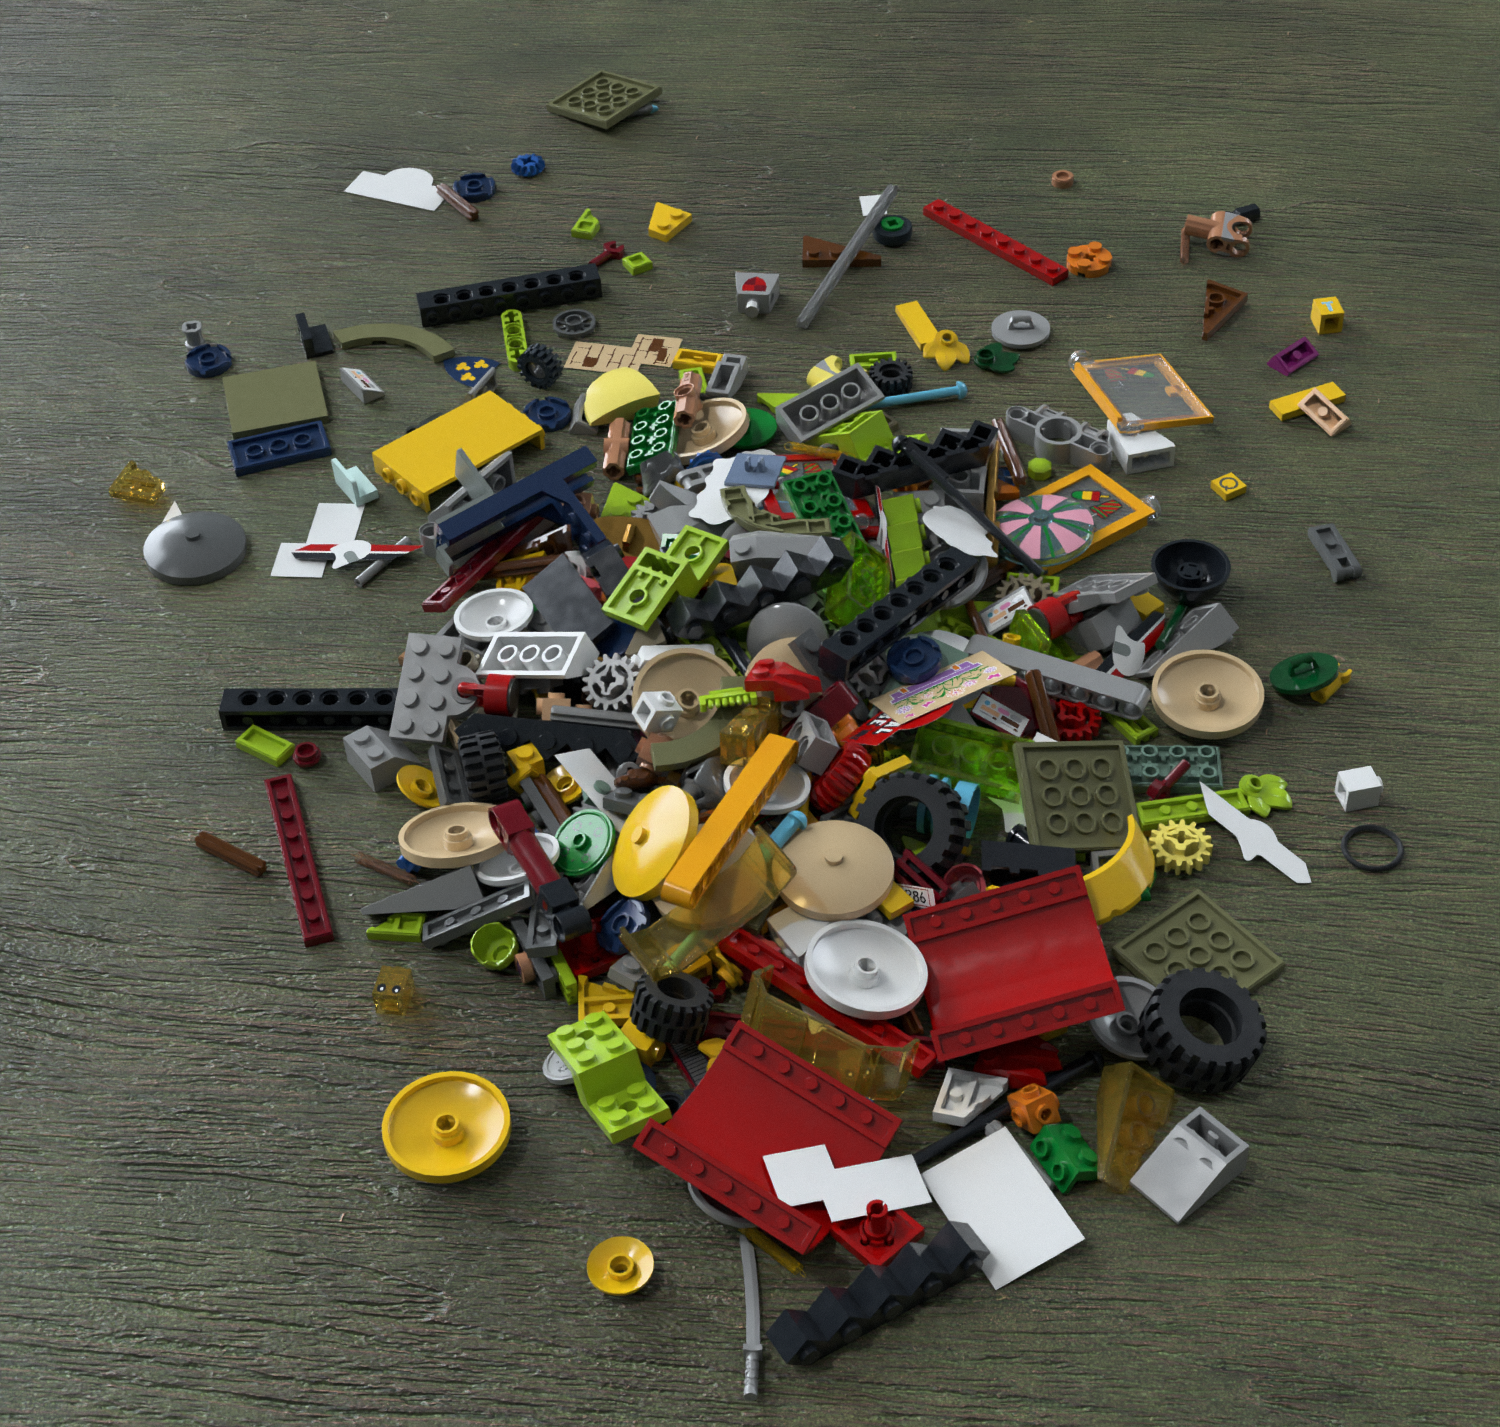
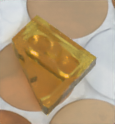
(137, 485)

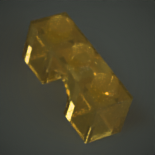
(744, 732)

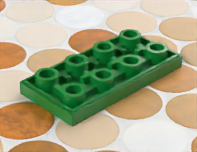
(652, 434)
(820, 497)

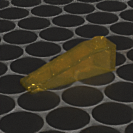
(1128, 1116)

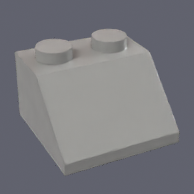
(1099, 626)
(377, 756)

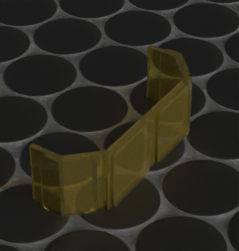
(727, 905)
(865, 1068)

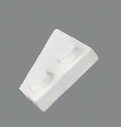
(966, 1096)

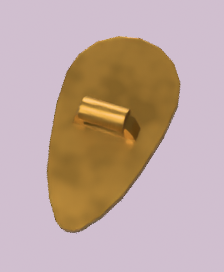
(629, 532)

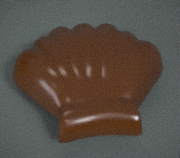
(638, 780)

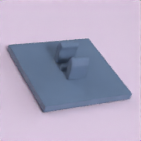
(755, 470)

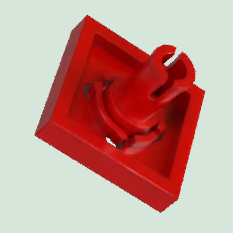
(587, 951)
(877, 1229)

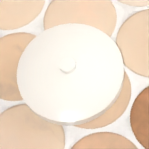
(865, 969)

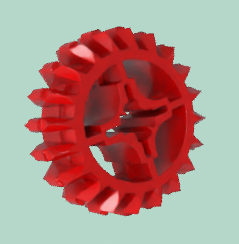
(840, 777)

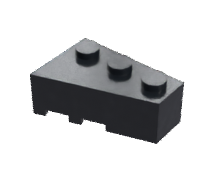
(1014, 862)

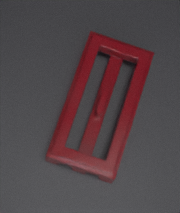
(902, 864)

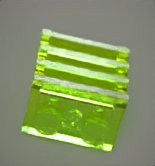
(1035, 638)

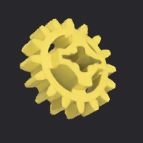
(1180, 847)

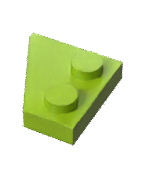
(622, 501)

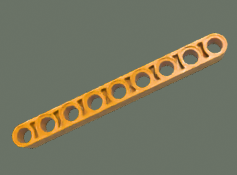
(729, 822)

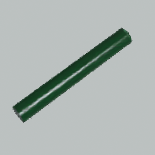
(1171, 626)

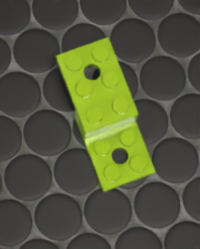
(860, 435)
(665, 576)
(608, 1076)

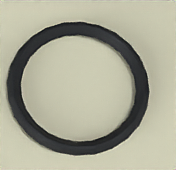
(1351, 860)

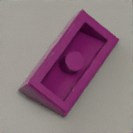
(1293, 357)

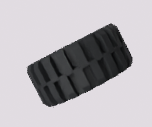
(947, 815)
(1181, 1054)

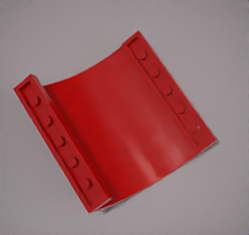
(1013, 963)
(758, 1105)

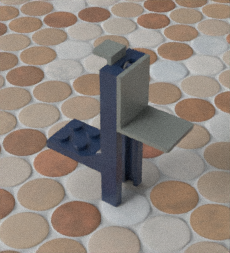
(496, 514)

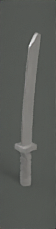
(752, 1349)

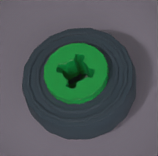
(893, 230)

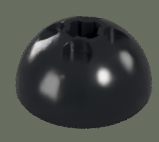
(1190, 570)

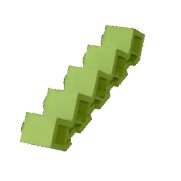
(907, 545)

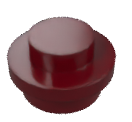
(306, 754)

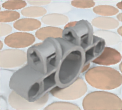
(1083, 445)

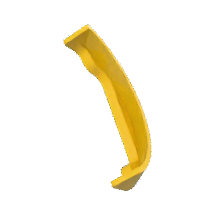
(1122, 879)

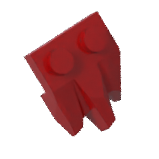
(783, 680)
(1020, 1061)

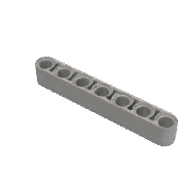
(1069, 679)

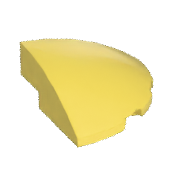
(618, 395)

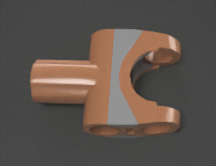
(1220, 232)

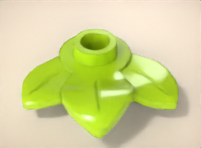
(1265, 793)

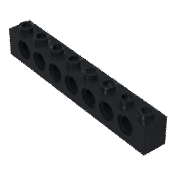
(515, 293)
(897, 613)
(307, 708)

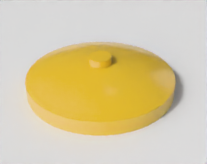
(653, 841)
(446, 1127)

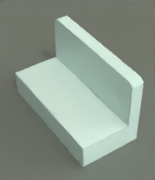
(354, 483)

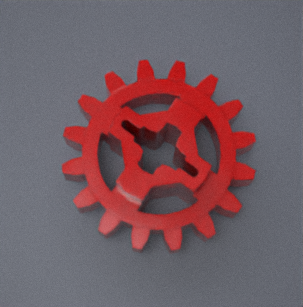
(1072, 718)

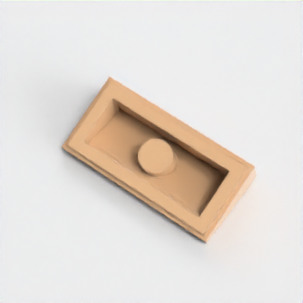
(1324, 413)

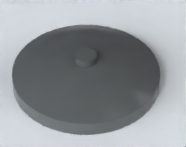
(195, 548)

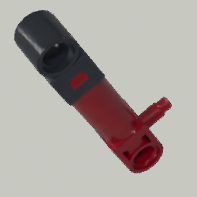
(555, 894)

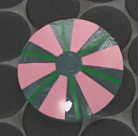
(1046, 528)

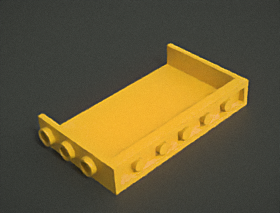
(427, 456)

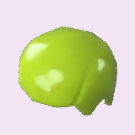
(494, 946)

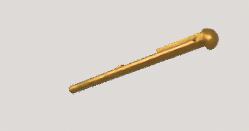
(992, 494)

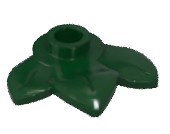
(995, 359)

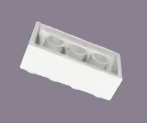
(539, 655)

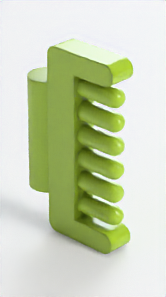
(726, 696)

